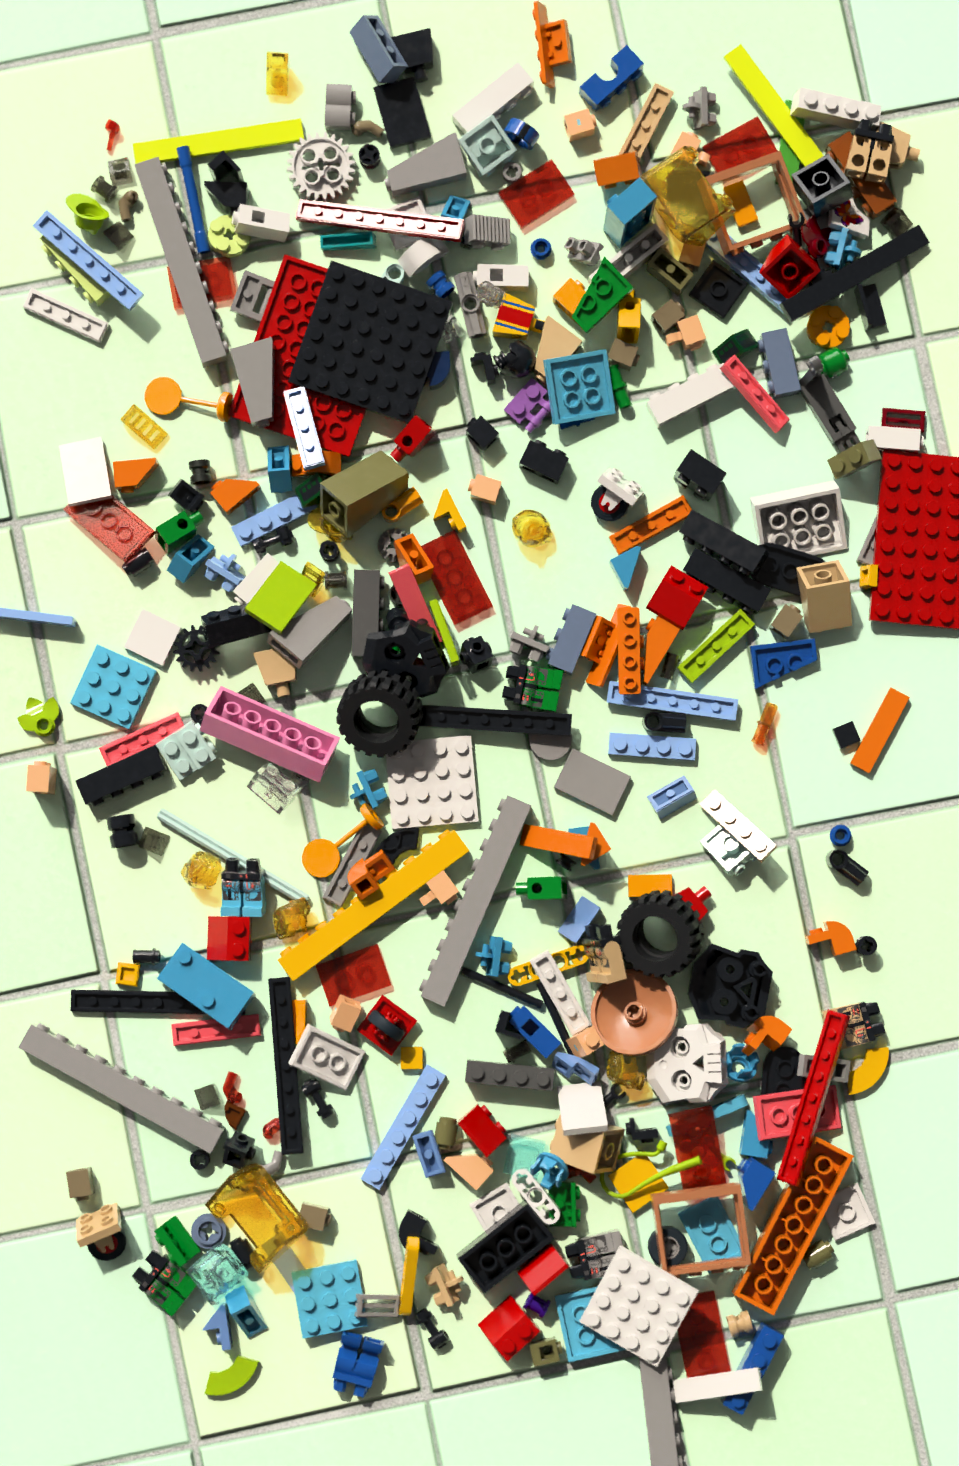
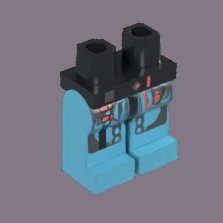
(243, 889)

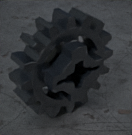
(187, 650)

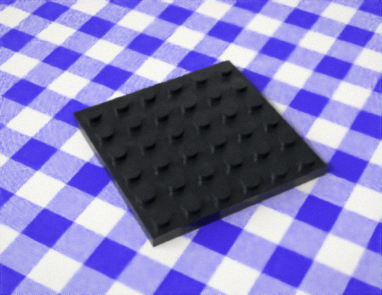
(370, 342)

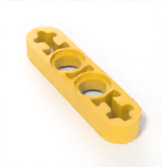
(576, 962)
(409, 1276)

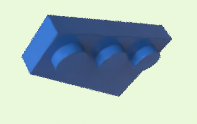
(777, 659)

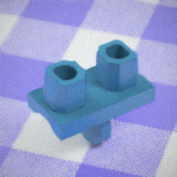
(844, 249)
(367, 778)
(491, 956)

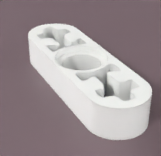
(551, 1205)

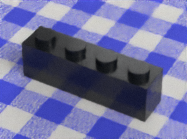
(724, 543)
(727, 582)
(230, 626)
(121, 775)

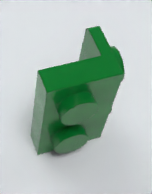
(565, 1198)
(177, 1241)

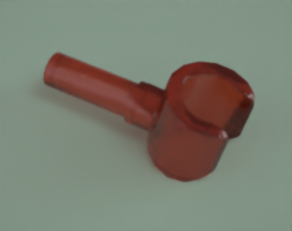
(113, 127)

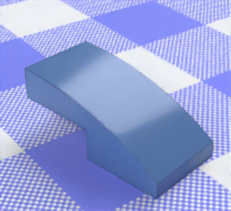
(569, 1064)

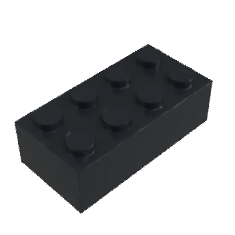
(505, 1246)

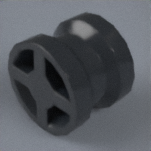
(367, 152)

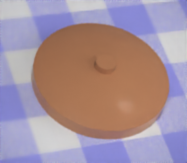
(634, 1013)

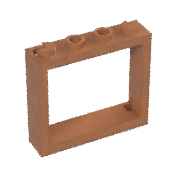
(788, 192)
(716, 1265)

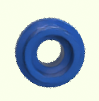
(537, 243)
(847, 835)

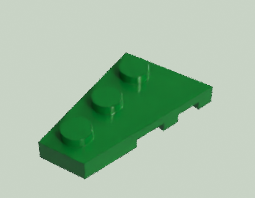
(602, 296)

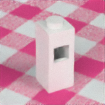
(261, 222)
(503, 276)
(895, 438)
(254, 580)

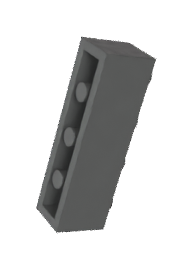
(366, 608)
(509, 1074)

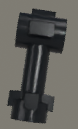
(283, 536)
(312, 1088)
(438, 1338)

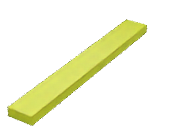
(772, 105)
(217, 141)

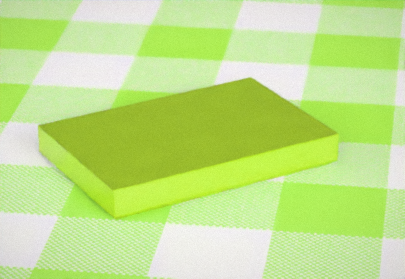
(280, 597)
(444, 632)

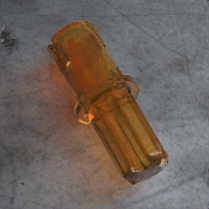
(764, 724)

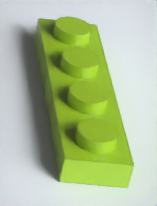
(715, 646)

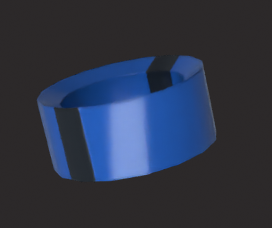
(521, 133)

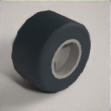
(675, 1248)

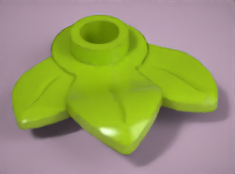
(39, 713)

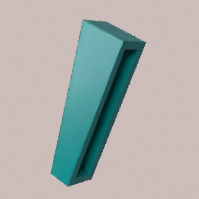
(348, 241)

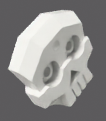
(670, 1063)

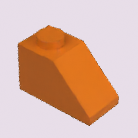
(133, 473)
(233, 493)
(411, 553)

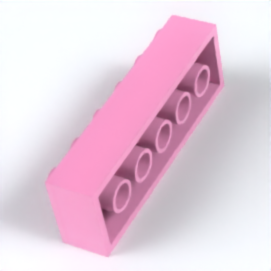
(269, 734)

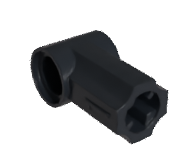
(666, 722)
(848, 867)

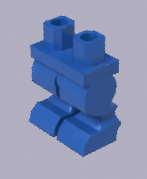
(353, 1369)

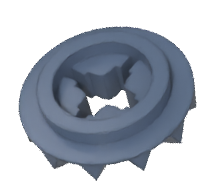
(200, 1237)

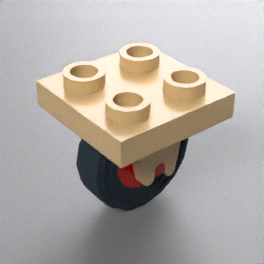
(102, 1232)

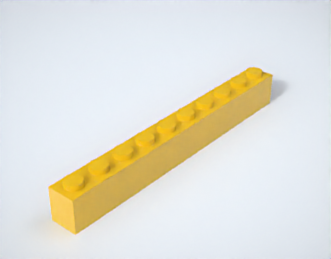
(364, 912)

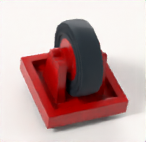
(386, 1025)

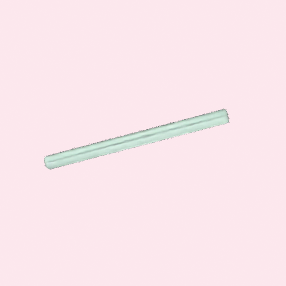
(225, 852)

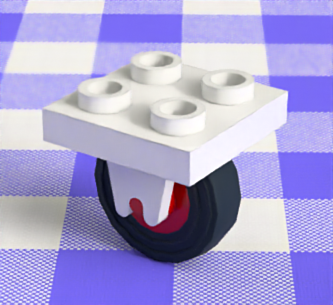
(615, 494)

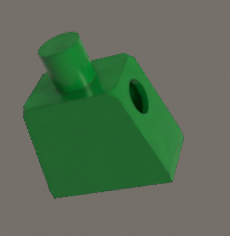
(171, 536)
(551, 888)

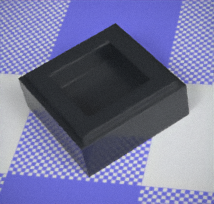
(846, 735)

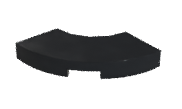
(399, 842)

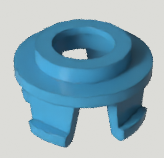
(749, 1062)
(546, 1163)

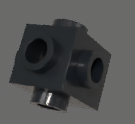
(476, 654)
(239, 1150)

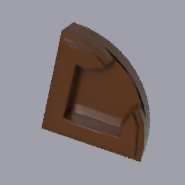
(234, 1114)

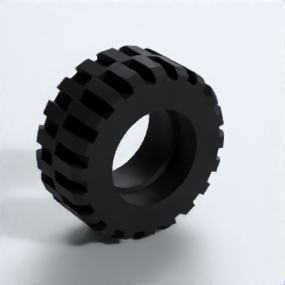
(374, 738)
(682, 919)

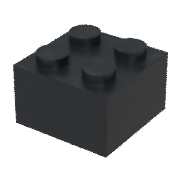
(822, 186)
(699, 476)

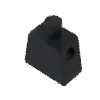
(417, 52)

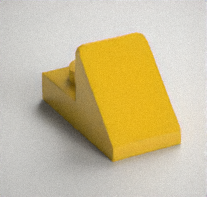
(447, 507)

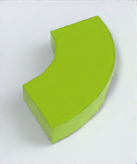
(232, 1378)

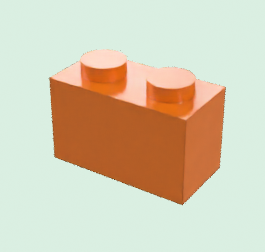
(617, 169)

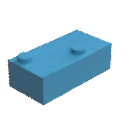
(629, 212)
(206, 986)

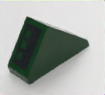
(738, 344)
(309, 490)

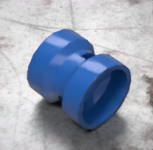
(440, 284)

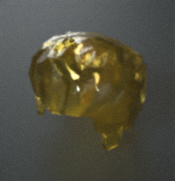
(531, 528)
(201, 870)
(290, 917)
(624, 1073)

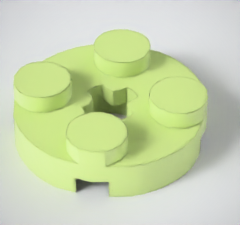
(222, 245)

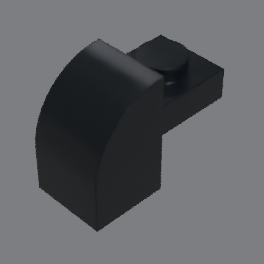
(412, 1226)

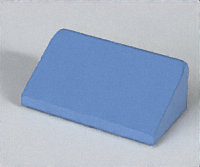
(672, 797)
(578, 918)
(429, 1153)

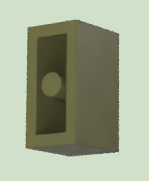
(669, 271)
(854, 459)

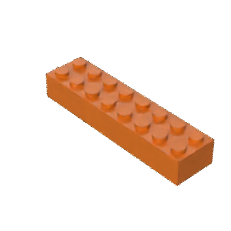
(792, 1227)

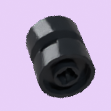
(122, 831)

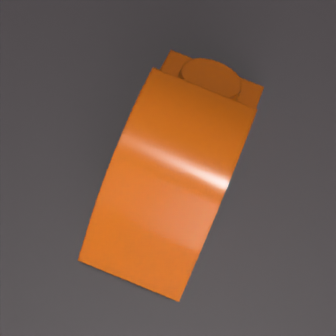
(332, 466)
(366, 873)
(837, 934)
(769, 1031)

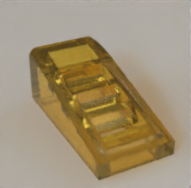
(132, 426)
(315, 575)

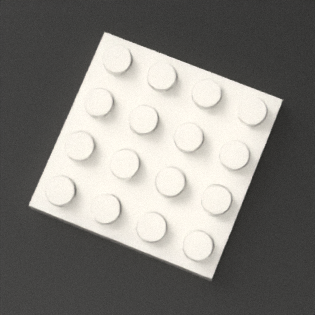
(432, 783)
(638, 1306)

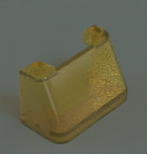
(686, 198)
(260, 1212)

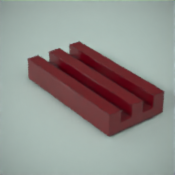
(921, 414)

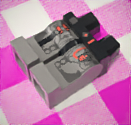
(590, 1253)

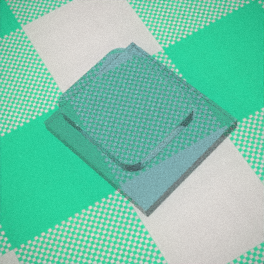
(522, 1154)

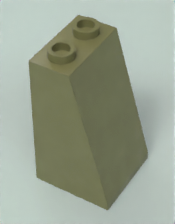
(361, 492)

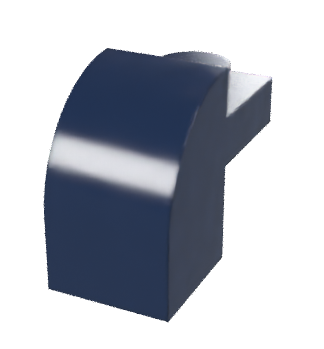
(439, 370)

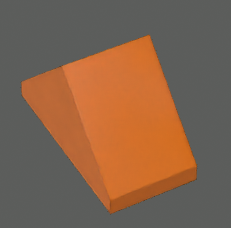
(602, 846)

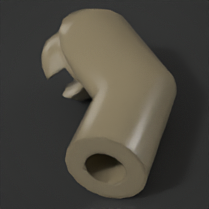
(367, 126)
(126, 203)

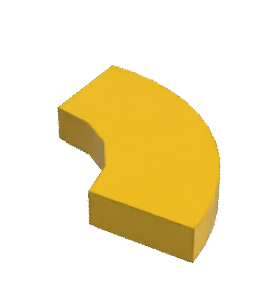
(869, 1071)

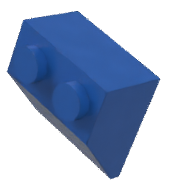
(754, 1180)

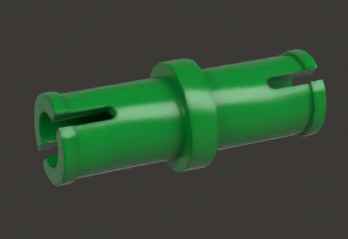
(619, 388)

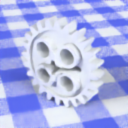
(323, 185)

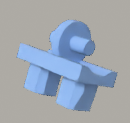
(225, 568)

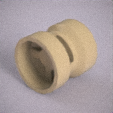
(739, 1323)

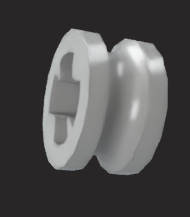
(509, 179)

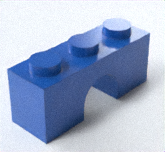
(599, 91)

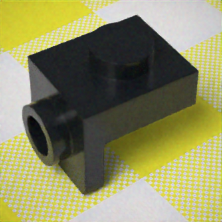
(491, 369)
(186, 496)
(645, 1135)

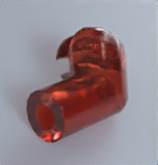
(230, 1090)
(271, 1128)
(573, 1172)

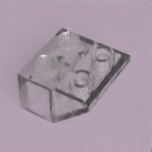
(277, 785)

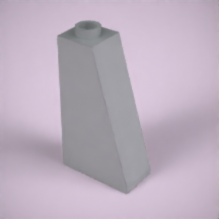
(429, 168)
(256, 377)
(310, 631)

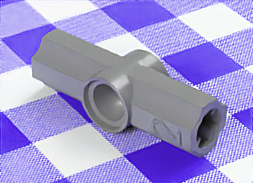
(472, 317)

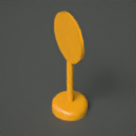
(164, 397)
(323, 857)

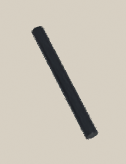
(501, 987)
(555, 1016)

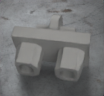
(698, 108)
(583, 251)
(537, 648)

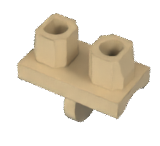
(447, 1283)

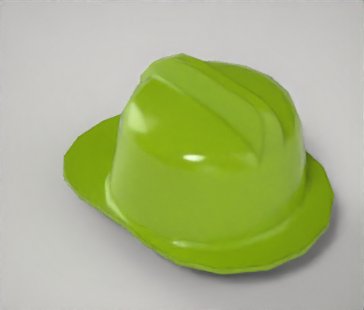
(87, 212)

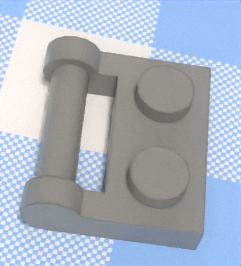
(248, 293)

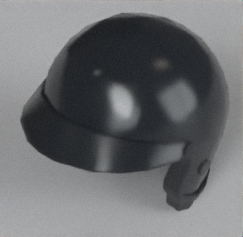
(521, 360)

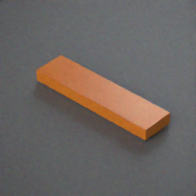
(650, 525)
(879, 730)
(558, 841)

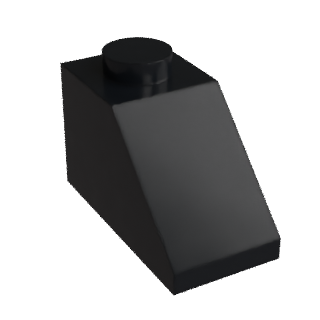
(228, 194)

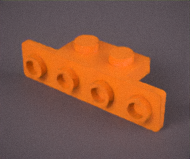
(552, 43)
(601, 648)
(629, 650)

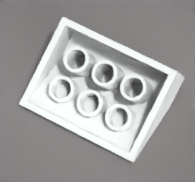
(801, 518)

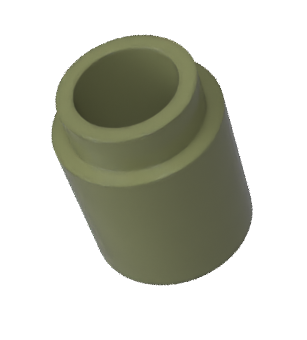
(446, 1132)
(818, 1254)

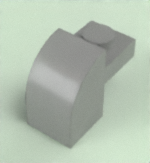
(840, 1073)

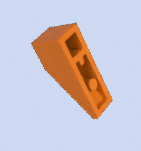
(658, 641)

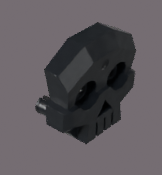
(412, 639)
(711, 983)

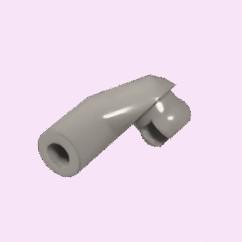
(275, 1164)

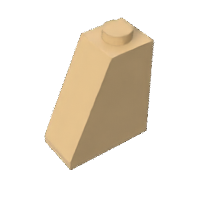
(554, 343)

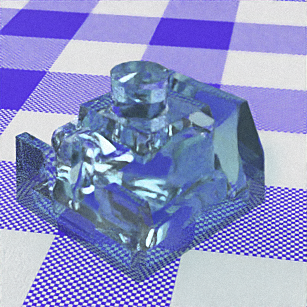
(217, 1273)

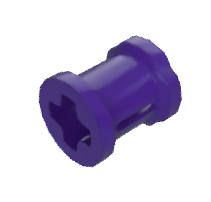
(537, 1304)

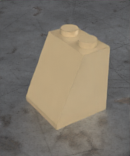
(825, 596)
(589, 1151)

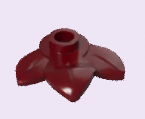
(815, 239)

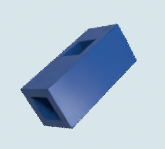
(533, 1030)

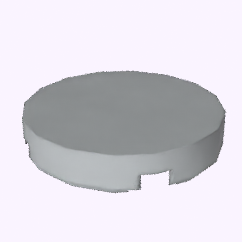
(549, 746)

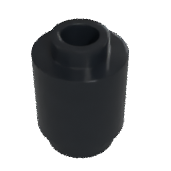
(139, 563)
(395, 616)
(242, 1250)

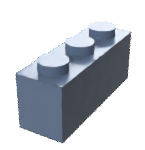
(378, 49)
(779, 363)
(570, 639)

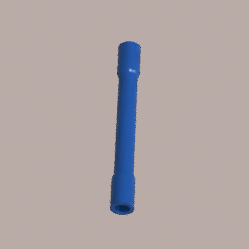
(186, 165)

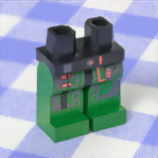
(527, 684)
(165, 1283)

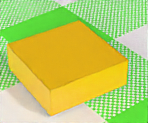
(868, 576)
(128, 974)
(411, 1057)

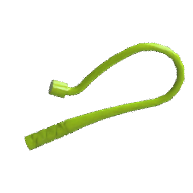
(668, 1171)

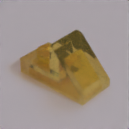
(277, 73)

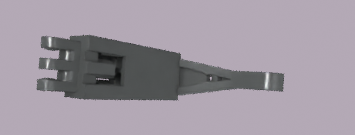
(827, 406)

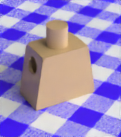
(901, 148)
(276, 670)

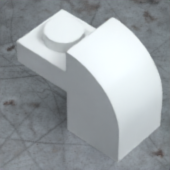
(421, 255)

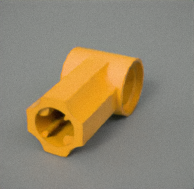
(404, 504)

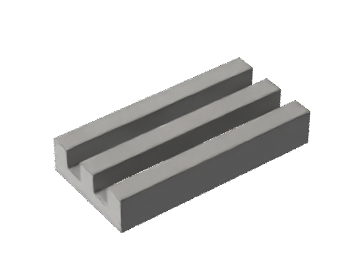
(359, 1305)

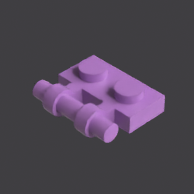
(525, 401)

